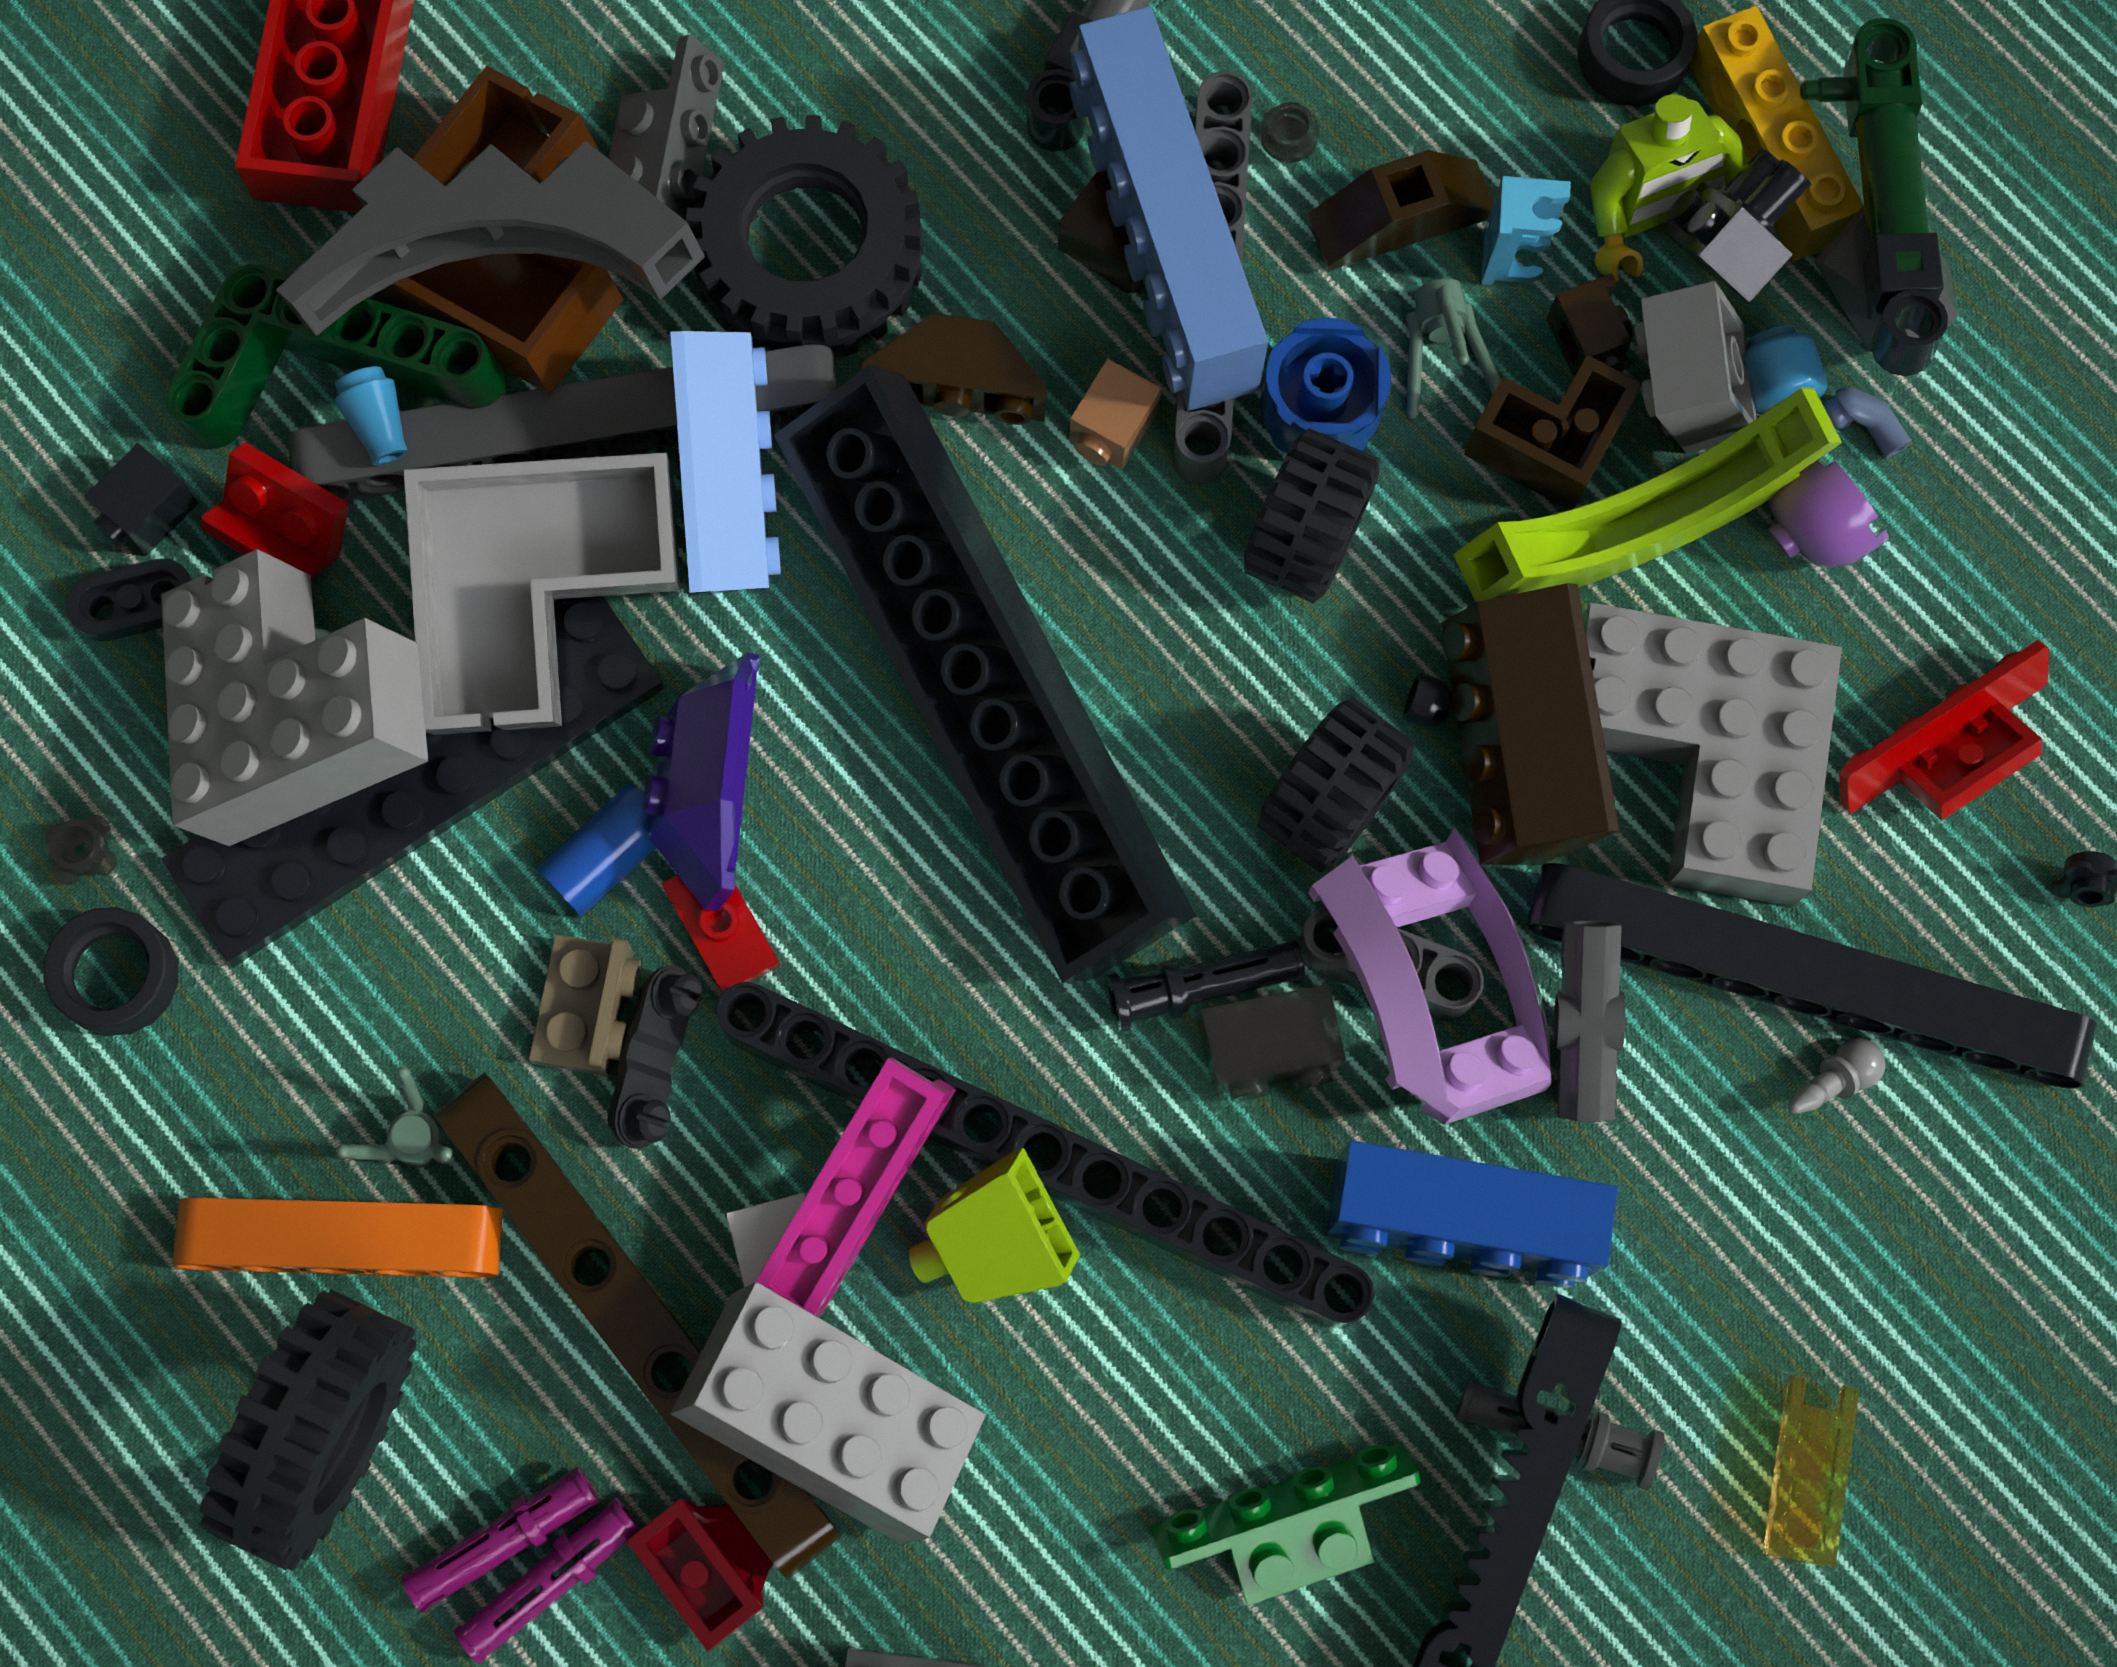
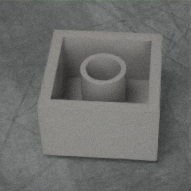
(1695, 365)

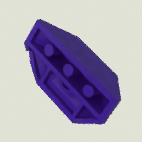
(702, 780)

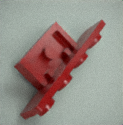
(1957, 745)

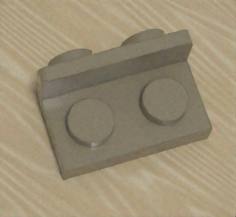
(584, 1005)

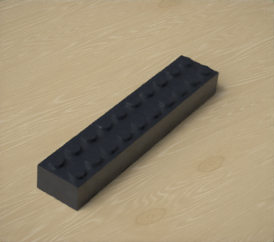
(983, 676)

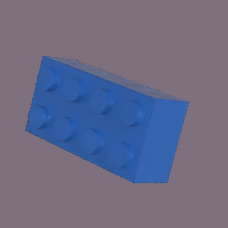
(1471, 1213)

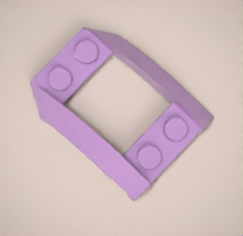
(1415, 886)

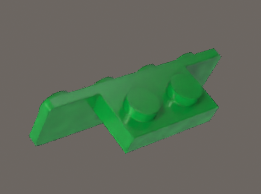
(1293, 1528)

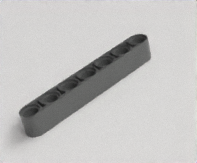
(1226, 140)

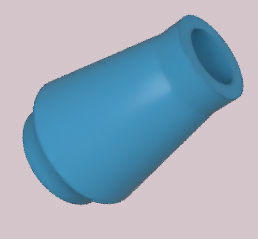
(373, 413)

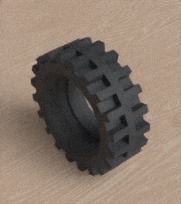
(823, 310)
(307, 1429)

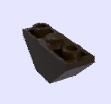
(1399, 207)
(964, 369)

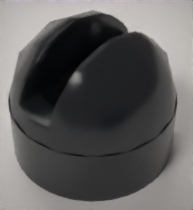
(1427, 701)

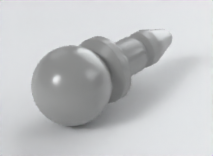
(1853, 1067)

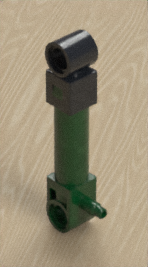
(1903, 258)

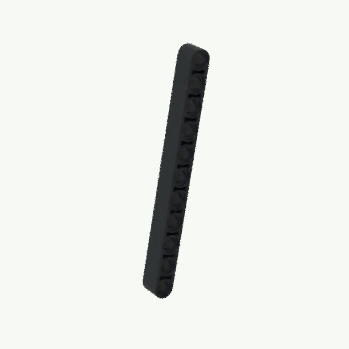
(1078, 1156)

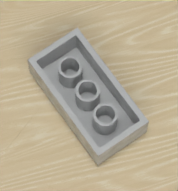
(829, 1414)

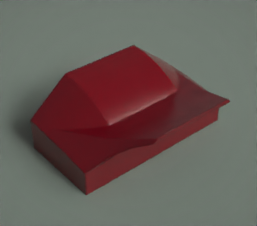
(705, 1567)

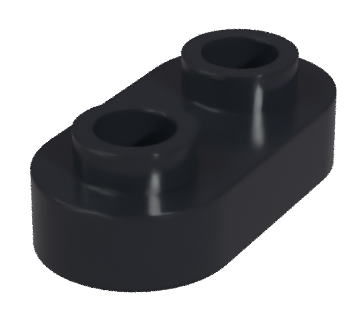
(134, 595)

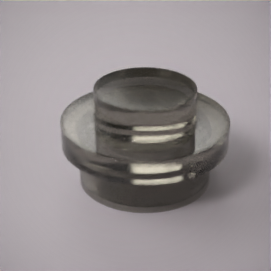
(1289, 132)

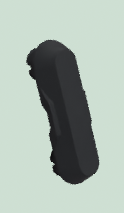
(647, 1056)

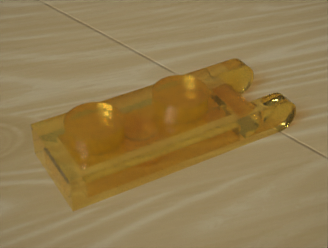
(1810, 1477)

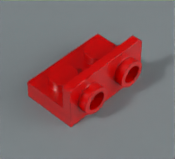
(277, 513)

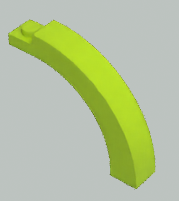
(1655, 515)

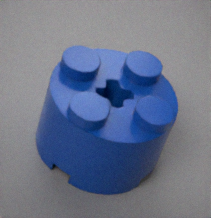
(1329, 356)

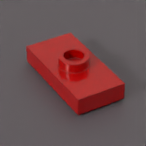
(726, 938)

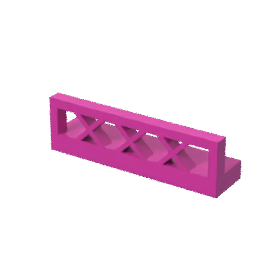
(855, 1186)

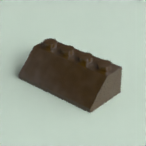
(1529, 726)

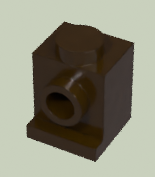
(1591, 325)

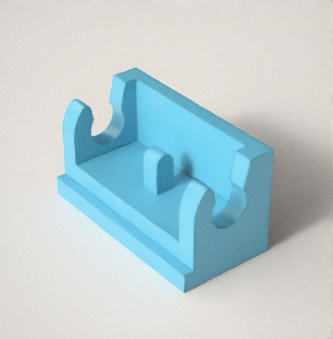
(1521, 219)

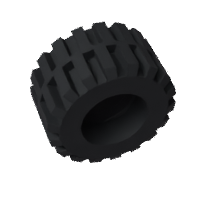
(1311, 515)
(1335, 784)

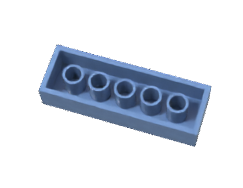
(1168, 210)

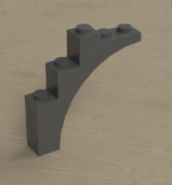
(491, 207)

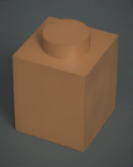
(1113, 415)

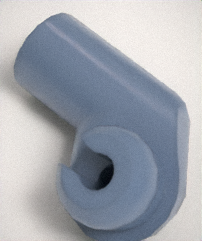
(1873, 414)

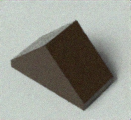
(1091, 237)

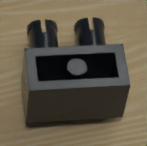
(1732, 227)

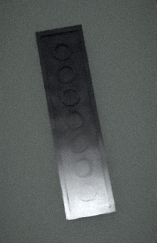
(297, 869)

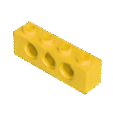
(1761, 101)

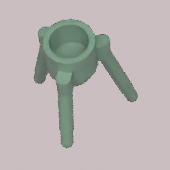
(1445, 318)
(411, 1136)

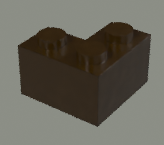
(1550, 444)

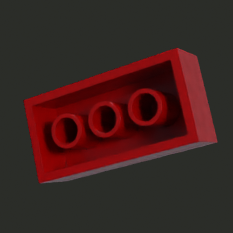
(322, 99)

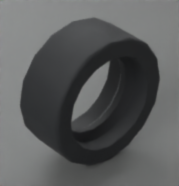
(1630, 85)
(72, 942)

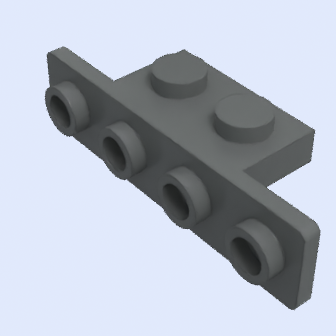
(667, 131)

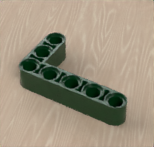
(254, 325)

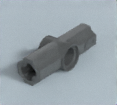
(1589, 1020)

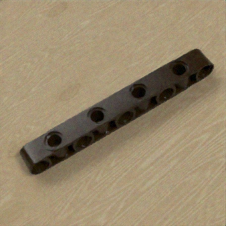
(621, 1309)

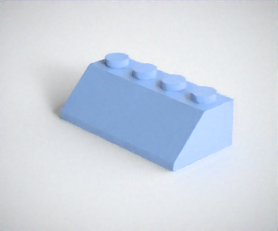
(722, 460)

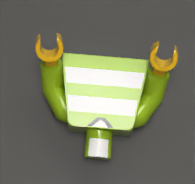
(1652, 167)

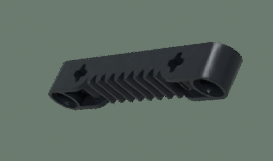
(1569, 1350)

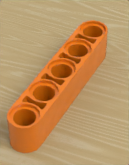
(338, 1237)

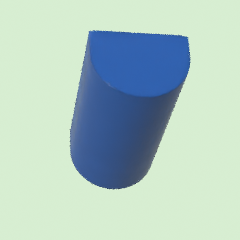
(600, 852)

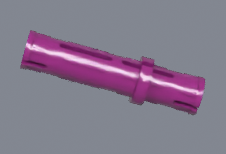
(513, 1531)
(485, 1633)

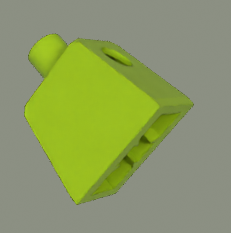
(997, 1235)

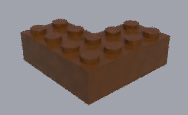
(525, 307)

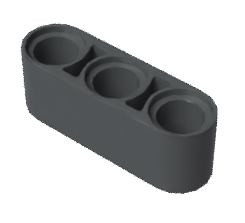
(1427, 956)

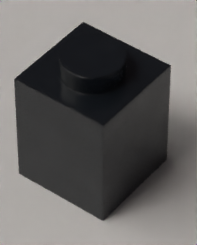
(140, 501)

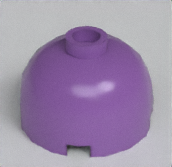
(1824, 518)

